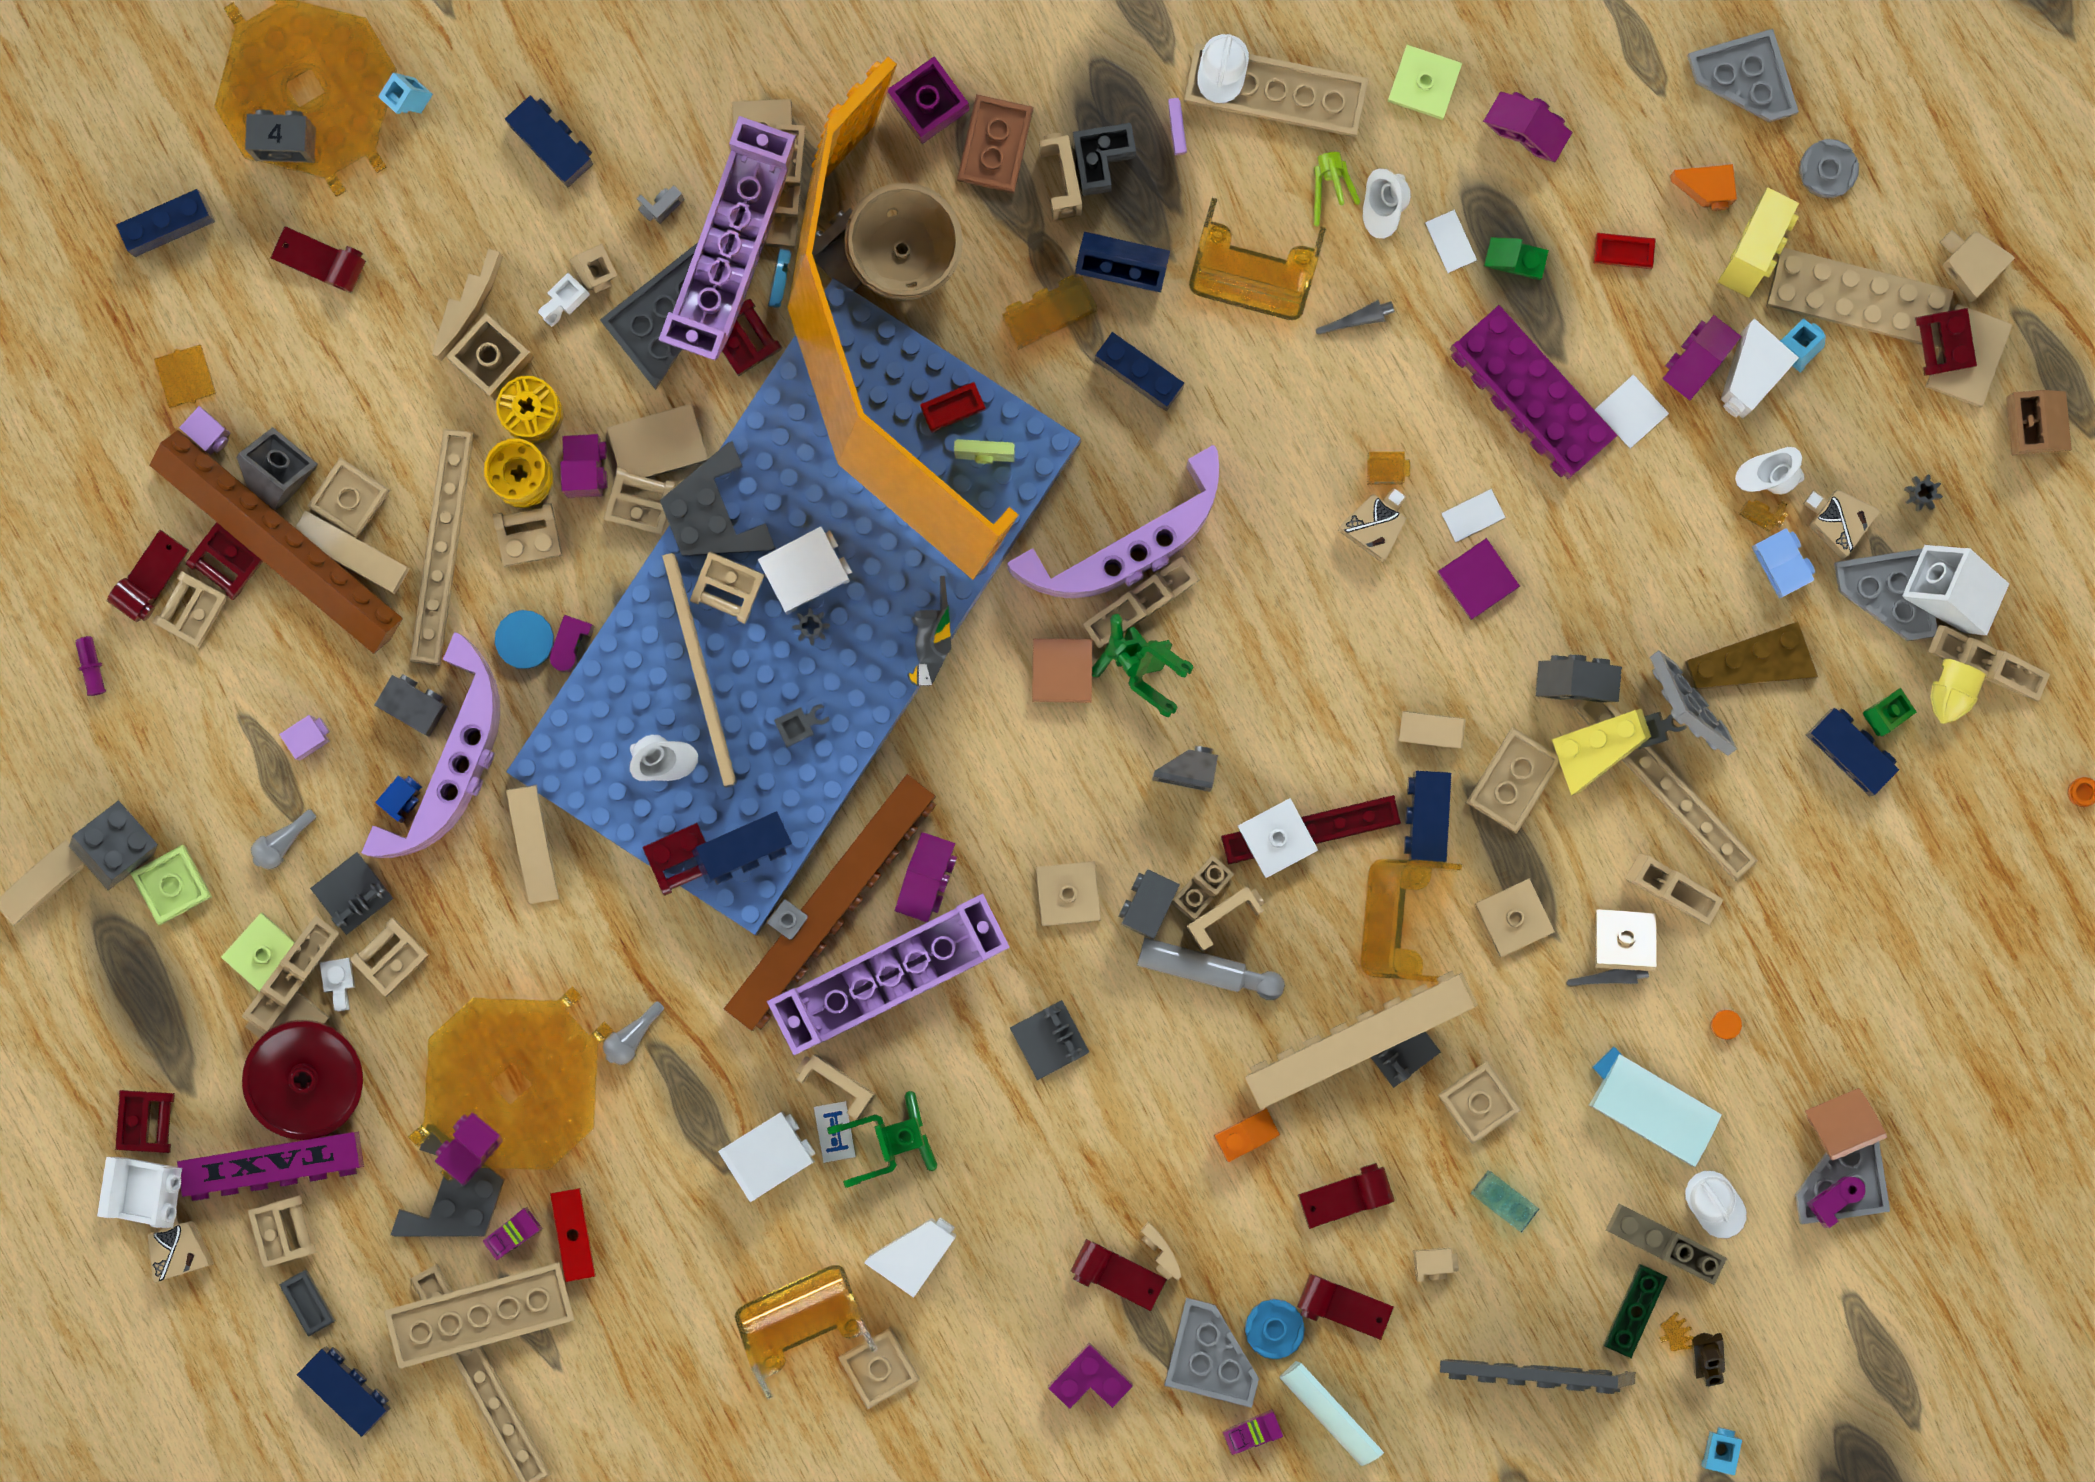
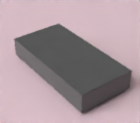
(307, 1302)

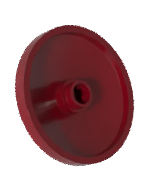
(302, 1079)

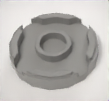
(1829, 168)

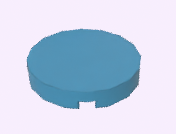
(779, 278)
(524, 639)
(1274, 1329)

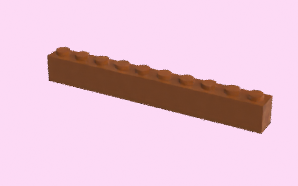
(275, 541)
(831, 901)

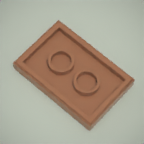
(995, 143)

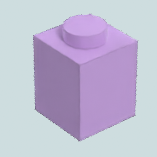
(205, 431)
(305, 737)

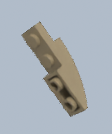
(1666, 1244)

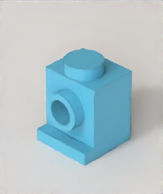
(405, 94)
(1808, 335)
(1727, 1461)

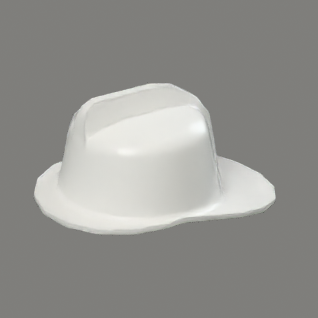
(1222, 68)
(1384, 201)
(1772, 471)
(661, 759)
(1715, 1204)

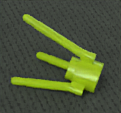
(1331, 168)

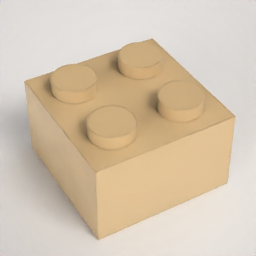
(489, 356)

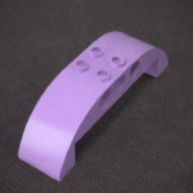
(731, 240)
(1089, 576)
(436, 811)
(888, 975)

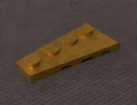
(1760, 659)

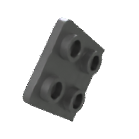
(831, 254)

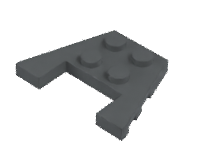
(700, 516)
(457, 1208)

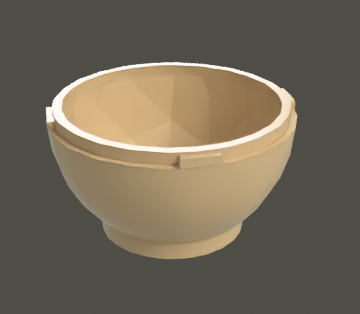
(922, 224)

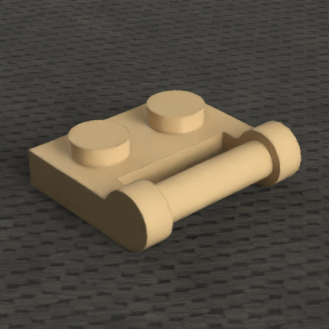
(634, 510)
(527, 545)
(731, 578)
(197, 615)
(395, 964)
(272, 1233)

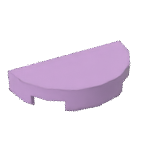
(1177, 126)

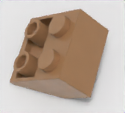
(2038, 422)

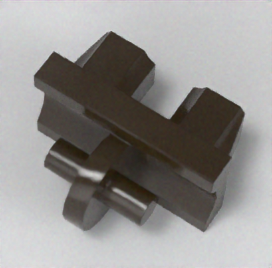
(1709, 1358)

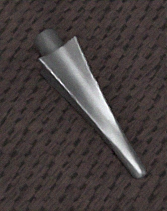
(1369, 314)
(1611, 976)

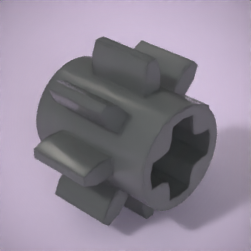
(1921, 485)
(805, 621)

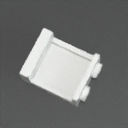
(805, 569)
(140, 1191)

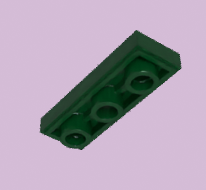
(1642, 1292)

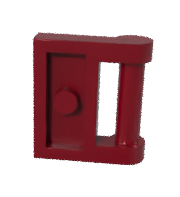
(1955, 341)
(739, 348)
(230, 553)
(673, 851)
(135, 1119)

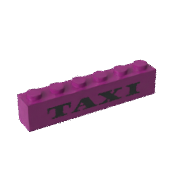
(271, 1164)

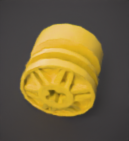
(534, 425)
(513, 458)

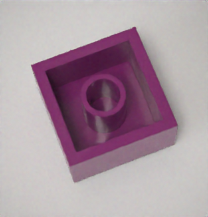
(928, 100)

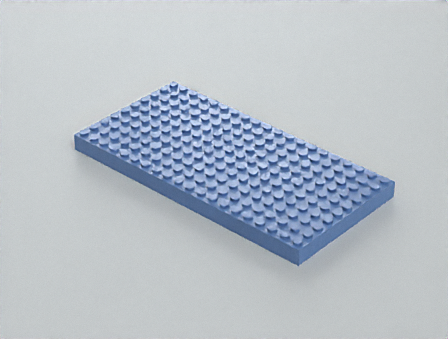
(638, 666)

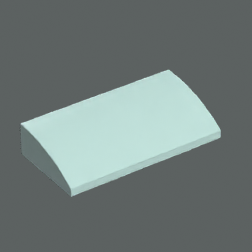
(1656, 1110)
(1330, 1414)

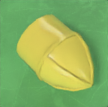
(1956, 690)

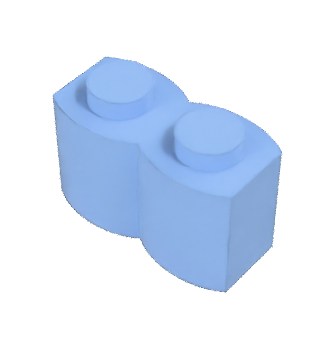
(1783, 562)

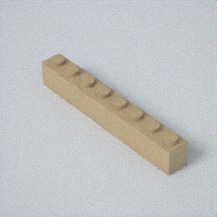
(1361, 1040)

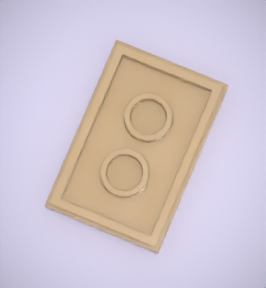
(1974, 383)
(658, 442)
(1514, 780)

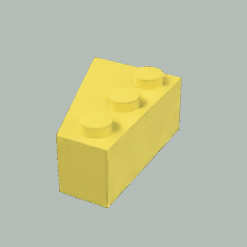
(1760, 242)
(1599, 747)

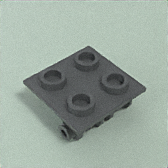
(351, 893)
(1049, 1040)
(1405, 1058)

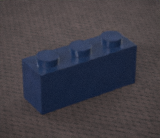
(550, 140)
(165, 223)
(1122, 262)
(1139, 371)
(1853, 751)
(1428, 816)
(742, 848)
(344, 1390)

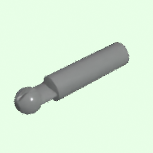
(1208, 969)

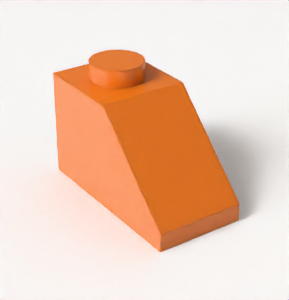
(1708, 185)
(1246, 1135)

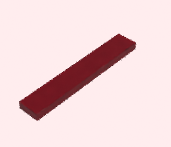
(1328, 825)

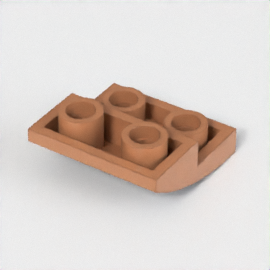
(1062, 670)
(1845, 1124)

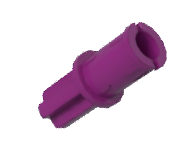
(90, 666)

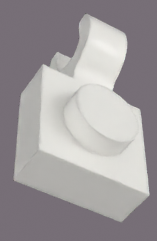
(564, 296)
(337, 978)

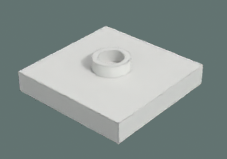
(1277, 838)

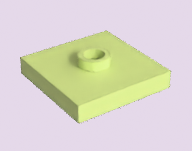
(1424, 82)
(984, 451)
(171, 885)
(258, 951)

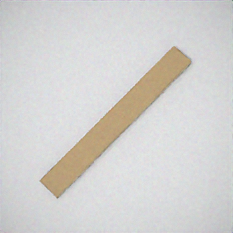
(442, 547)
(699, 670)
(1678, 798)
(490, 1394)

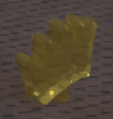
(1675, 1334)

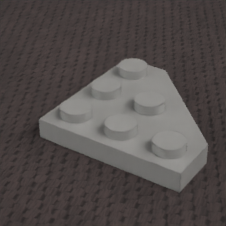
(1747, 74)
(1878, 588)
(1689, 705)
(1862, 1164)
(1209, 1357)

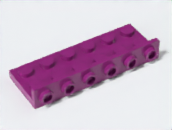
(1532, 393)

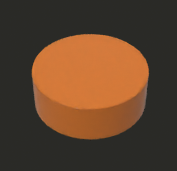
(2082, 792)
(1726, 1024)

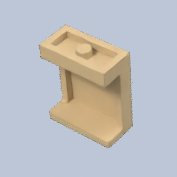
(1071, 203)
(1197, 927)
(862, 1094)

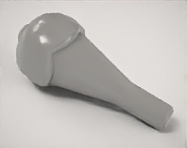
(269, 850)
(621, 1046)

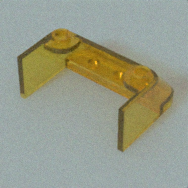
(1250, 277)
(1384, 915)
(796, 1316)

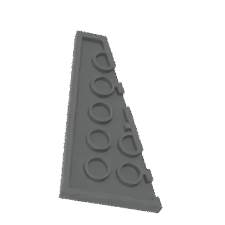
(641, 317)
(1544, 1375)

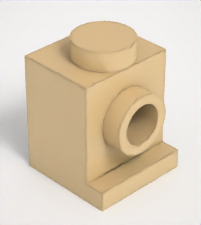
(599, 260)
(1434, 1263)

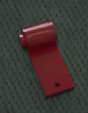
(319, 260)
(141, 588)
(1347, 1196)
(1117, 1274)
(1344, 1306)

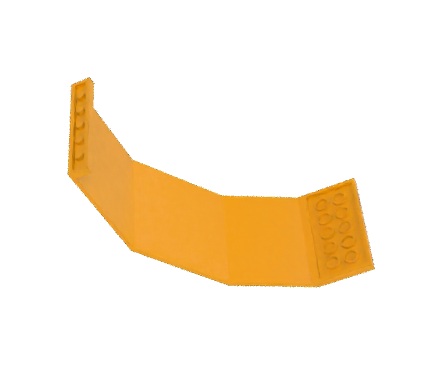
(858, 441)

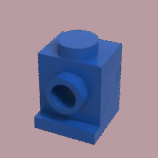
(400, 797)

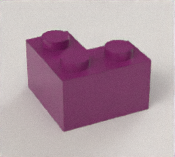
(1529, 123)
(1702, 356)
(582, 466)
(926, 877)
(469, 1149)
(1089, 1370)

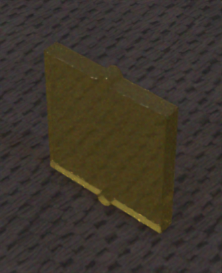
(185, 376)

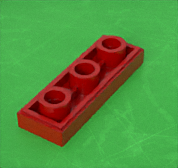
(575, 1254)

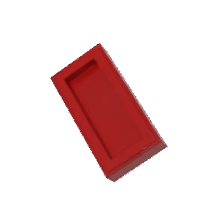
(1624, 250)
(952, 407)

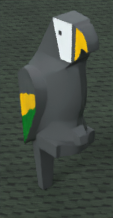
(931, 641)

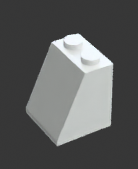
(1755, 369)
(1956, 588)
(767, 1155)
(914, 1255)

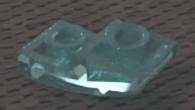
(1504, 1201)

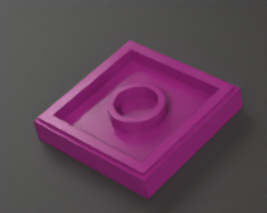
(1478, 579)

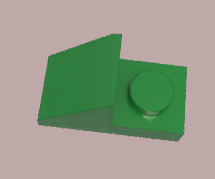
(1516, 258)
(1889, 712)

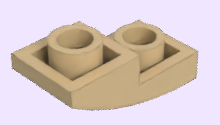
(1432, 729)
(1202, 888)
(1167, 1263)

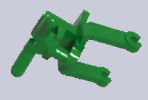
(1141, 658)
(894, 1139)

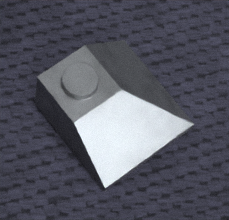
(274, 468)
(1190, 769)

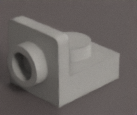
(665, 204)
(787, 919)

